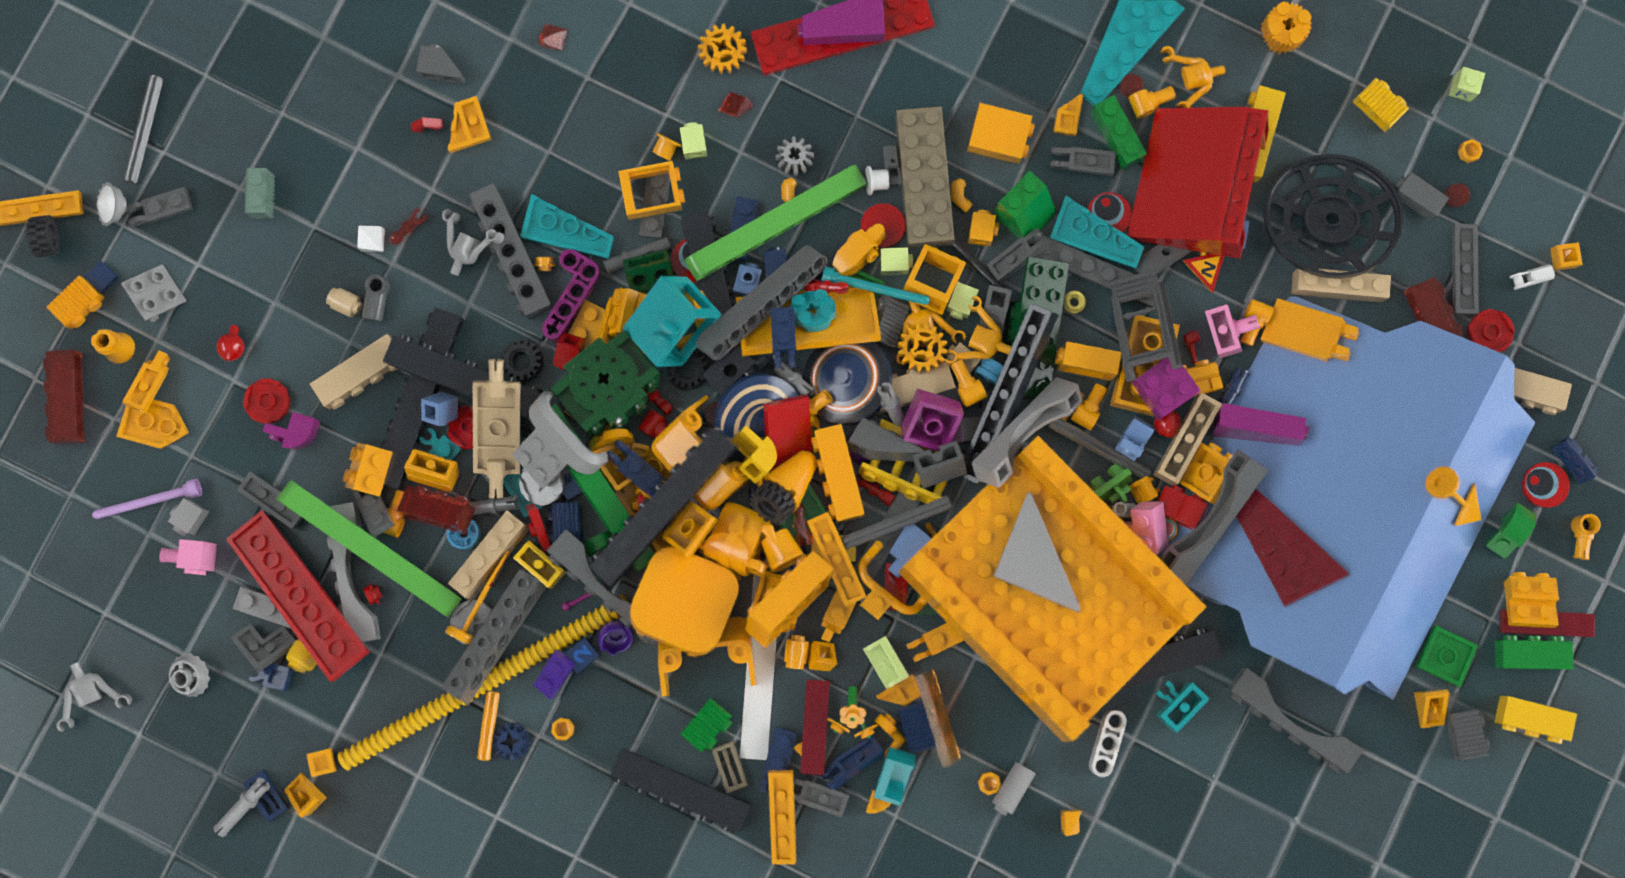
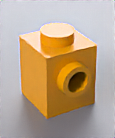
(982, 228)

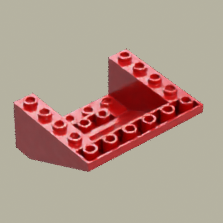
(1199, 178)

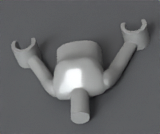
(465, 248)
(86, 690)

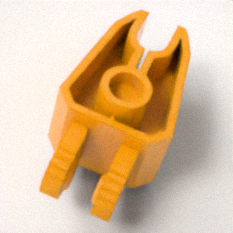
(859, 250)

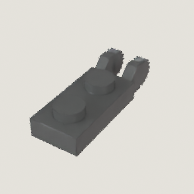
(1085, 160)
(160, 207)
(1015, 256)
(374, 512)
(821, 797)

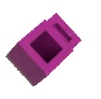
(299, 433)

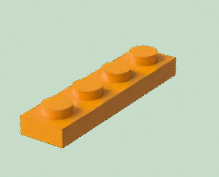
(56, 205)
(837, 557)
(782, 816)

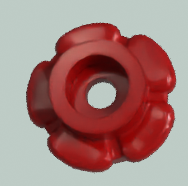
(373, 593)

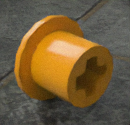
(665, 146)

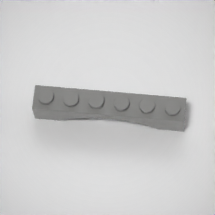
(1054, 402)
(351, 607)

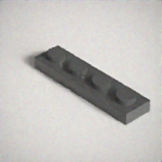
(1465, 269)

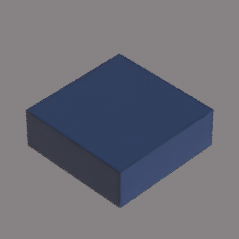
(101, 276)

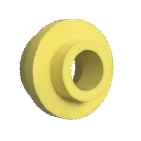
(1080, 299)

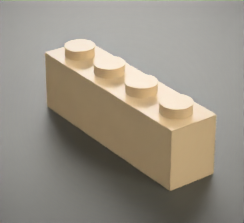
(1359, 288)
(353, 374)
(934, 382)
(1540, 392)
(1187, 439)
(483, 561)

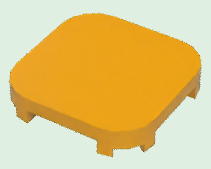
(684, 601)

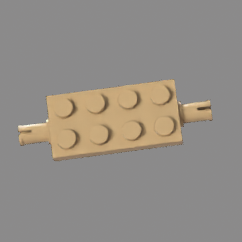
(496, 427)

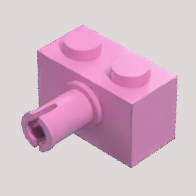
(1227, 330)
(1150, 525)
(193, 556)

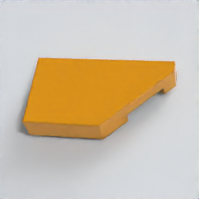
(1068, 117)
(902, 692)

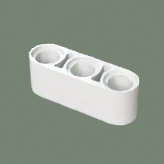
(1116, 735)

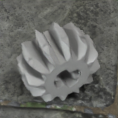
(785, 156)

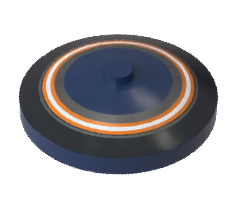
(852, 379)

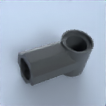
(375, 301)

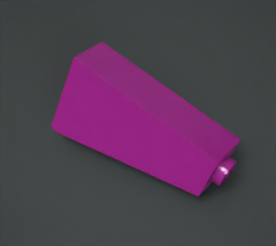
(844, 23)
(1259, 425)

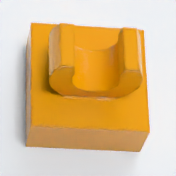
(1143, 490)
(321, 762)

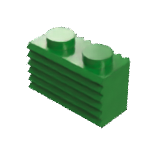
(707, 725)

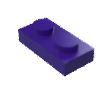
(554, 674)

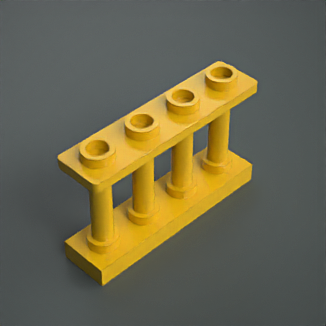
(892, 481)

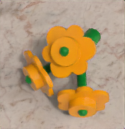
(852, 717)

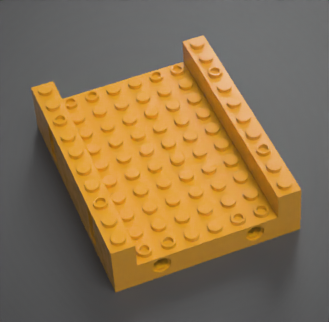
(1047, 654)

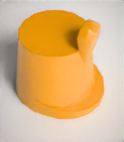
(780, 548)

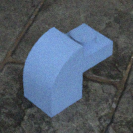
(1134, 438)

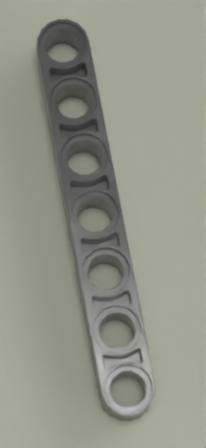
(757, 304)

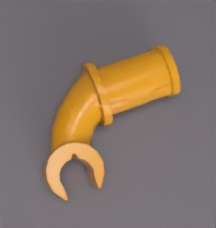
(816, 404)

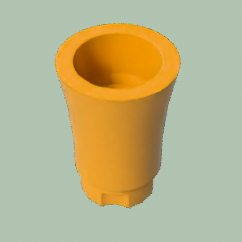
(115, 346)

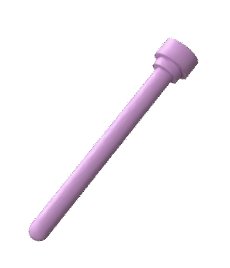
(190, 489)

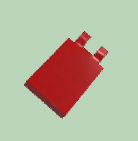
(788, 426)

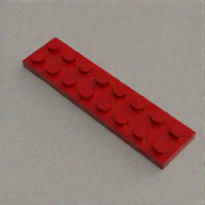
(782, 49)
(297, 596)

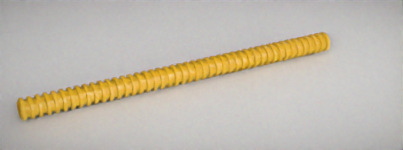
(498, 674)

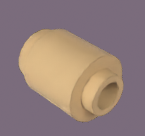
(344, 302)

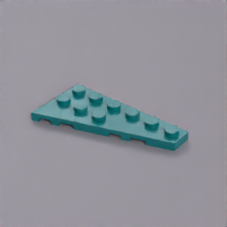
(1128, 38)

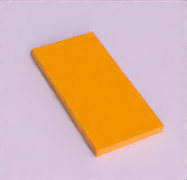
(854, 323)

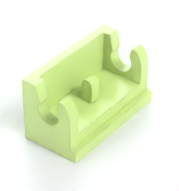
(886, 662)

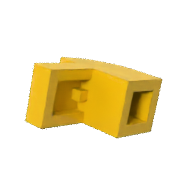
(760, 454)

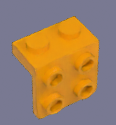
(367, 469)

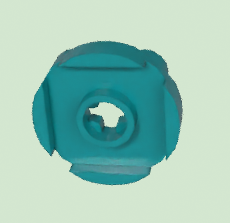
(817, 300)

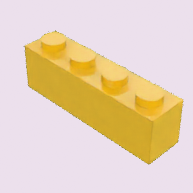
(1269, 100)

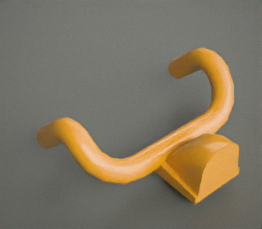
(879, 598)

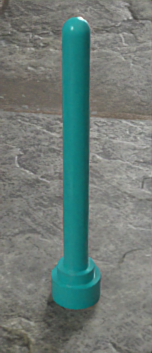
(834, 276)

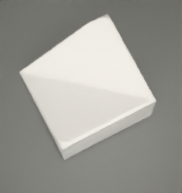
(371, 238)

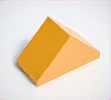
(1431, 707)
(304, 795)

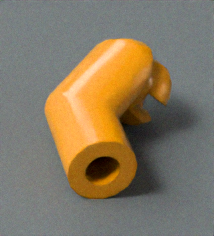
(788, 189)
(957, 195)

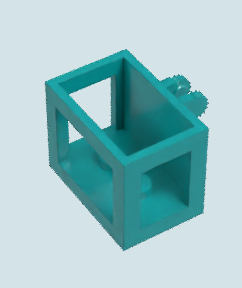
(666, 317)

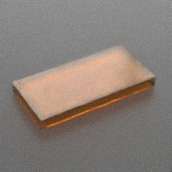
(938, 718)

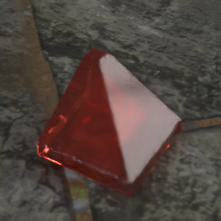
(552, 37)
(735, 105)

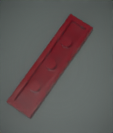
(1568, 625)
(815, 727)

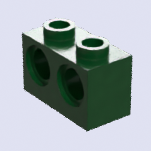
(648, 267)

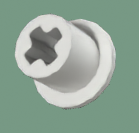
(876, 180)

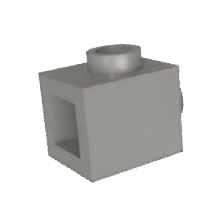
(187, 517)

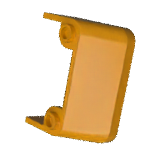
(678, 438)
(733, 636)

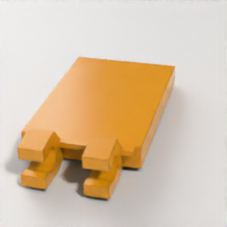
(1308, 331)

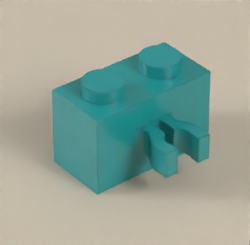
(1181, 706)

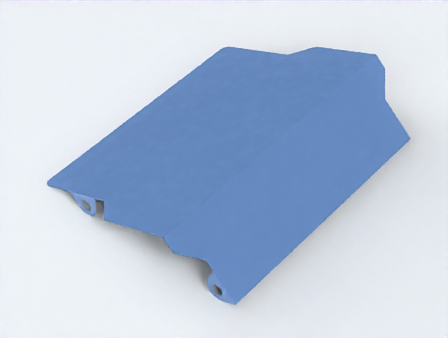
(1361, 493)

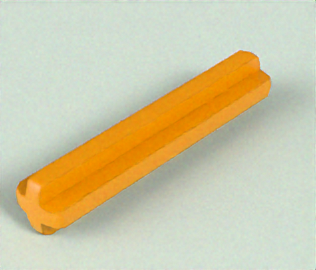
(488, 725)

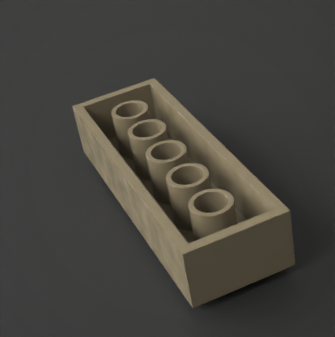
(924, 177)

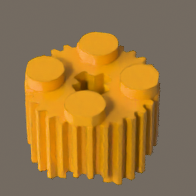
(1286, 16)

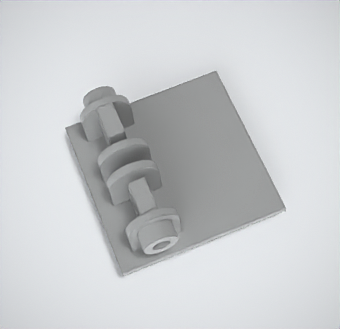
(153, 292)

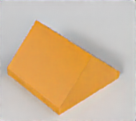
(689, 529)

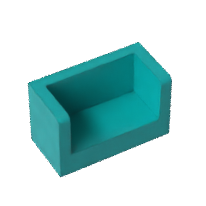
(894, 776)

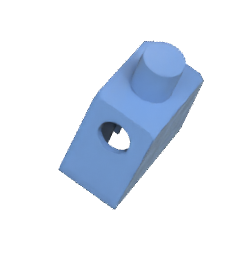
(907, 546)

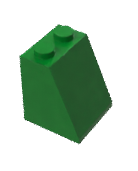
(1026, 207)

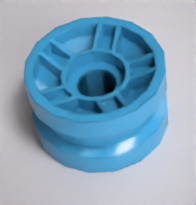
(989, 371)
(468, 542)

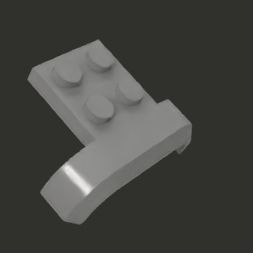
(553, 446)

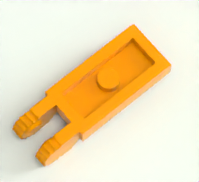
(936, 641)

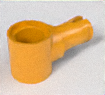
(1145, 102)
(1263, 314)
(969, 389)
(1087, 412)
(396, 517)
(1583, 536)

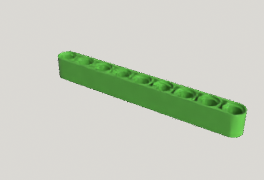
(775, 222)
(369, 548)

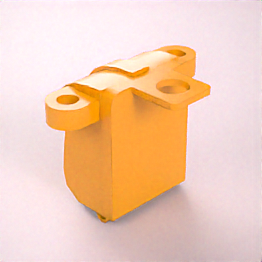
(736, 541)

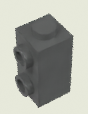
(1420, 196)

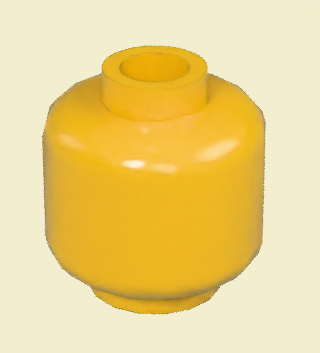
(300, 658)

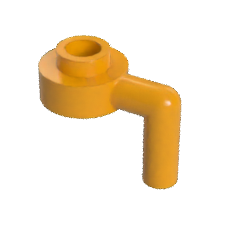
(888, 724)

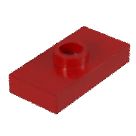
(537, 528)
(895, 586)

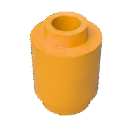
(796, 652)

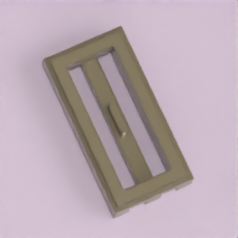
(738, 763)

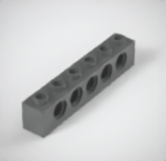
(539, 302)
(493, 637)

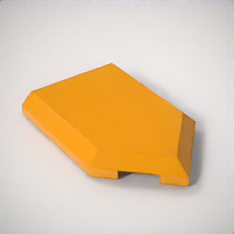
(155, 428)

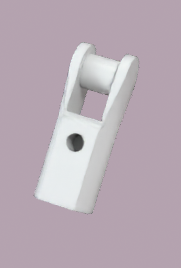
(1533, 276)

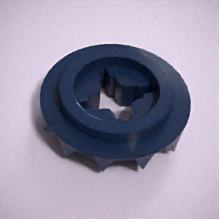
(519, 748)

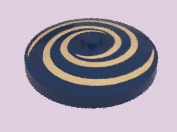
(743, 405)

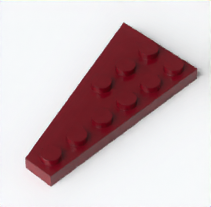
(1286, 553)

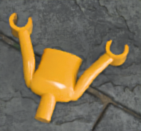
(1194, 76)
(923, 316)
(983, 339)

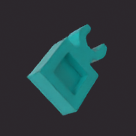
(441, 447)

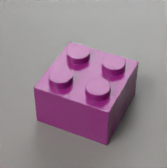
(1165, 388)
(931, 420)

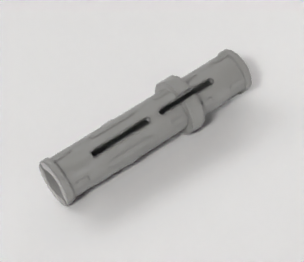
(891, 403)
(247, 800)

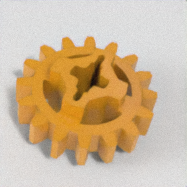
(719, 57)
(914, 354)

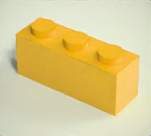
(1535, 719)

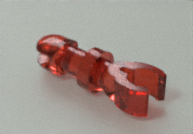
(397, 237)
(801, 524)

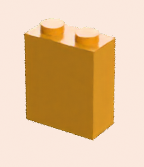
(1001, 133)

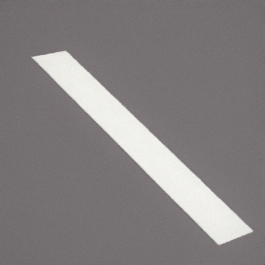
(758, 699)

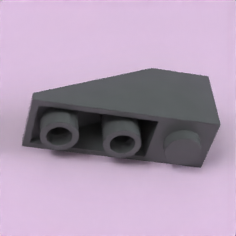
(996, 306)
(879, 444)

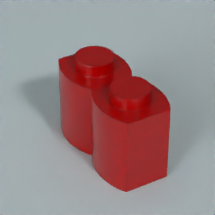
(1182, 508)

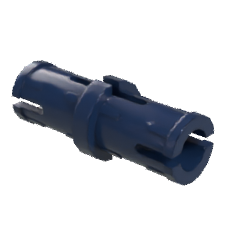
(1234, 387)

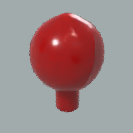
(230, 345)
(1168, 425)

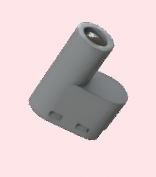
(1122, 510)

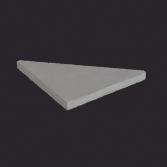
(1032, 560)

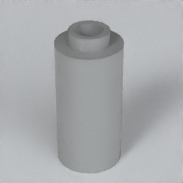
(1013, 789)

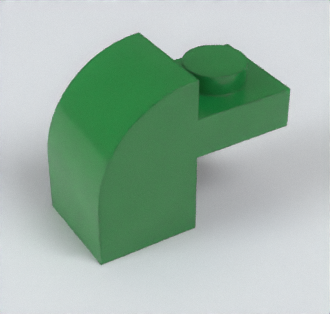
(1514, 530)

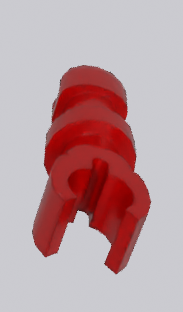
(839, 287)
(663, 405)
(883, 495)

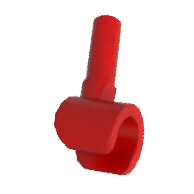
(1191, 338)

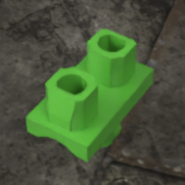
(1116, 487)

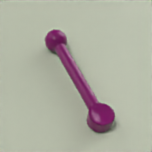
(567, 605)

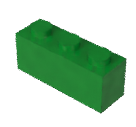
(1118, 132)
(1534, 653)

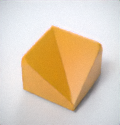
(1566, 256)
(821, 656)
(1070, 821)

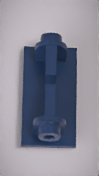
(1580, 467)

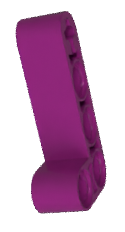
(566, 299)

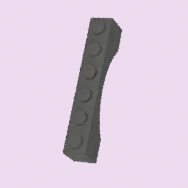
(1238, 484)
(572, 554)
(1254, 692)

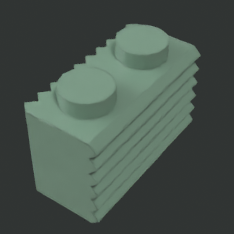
(259, 193)

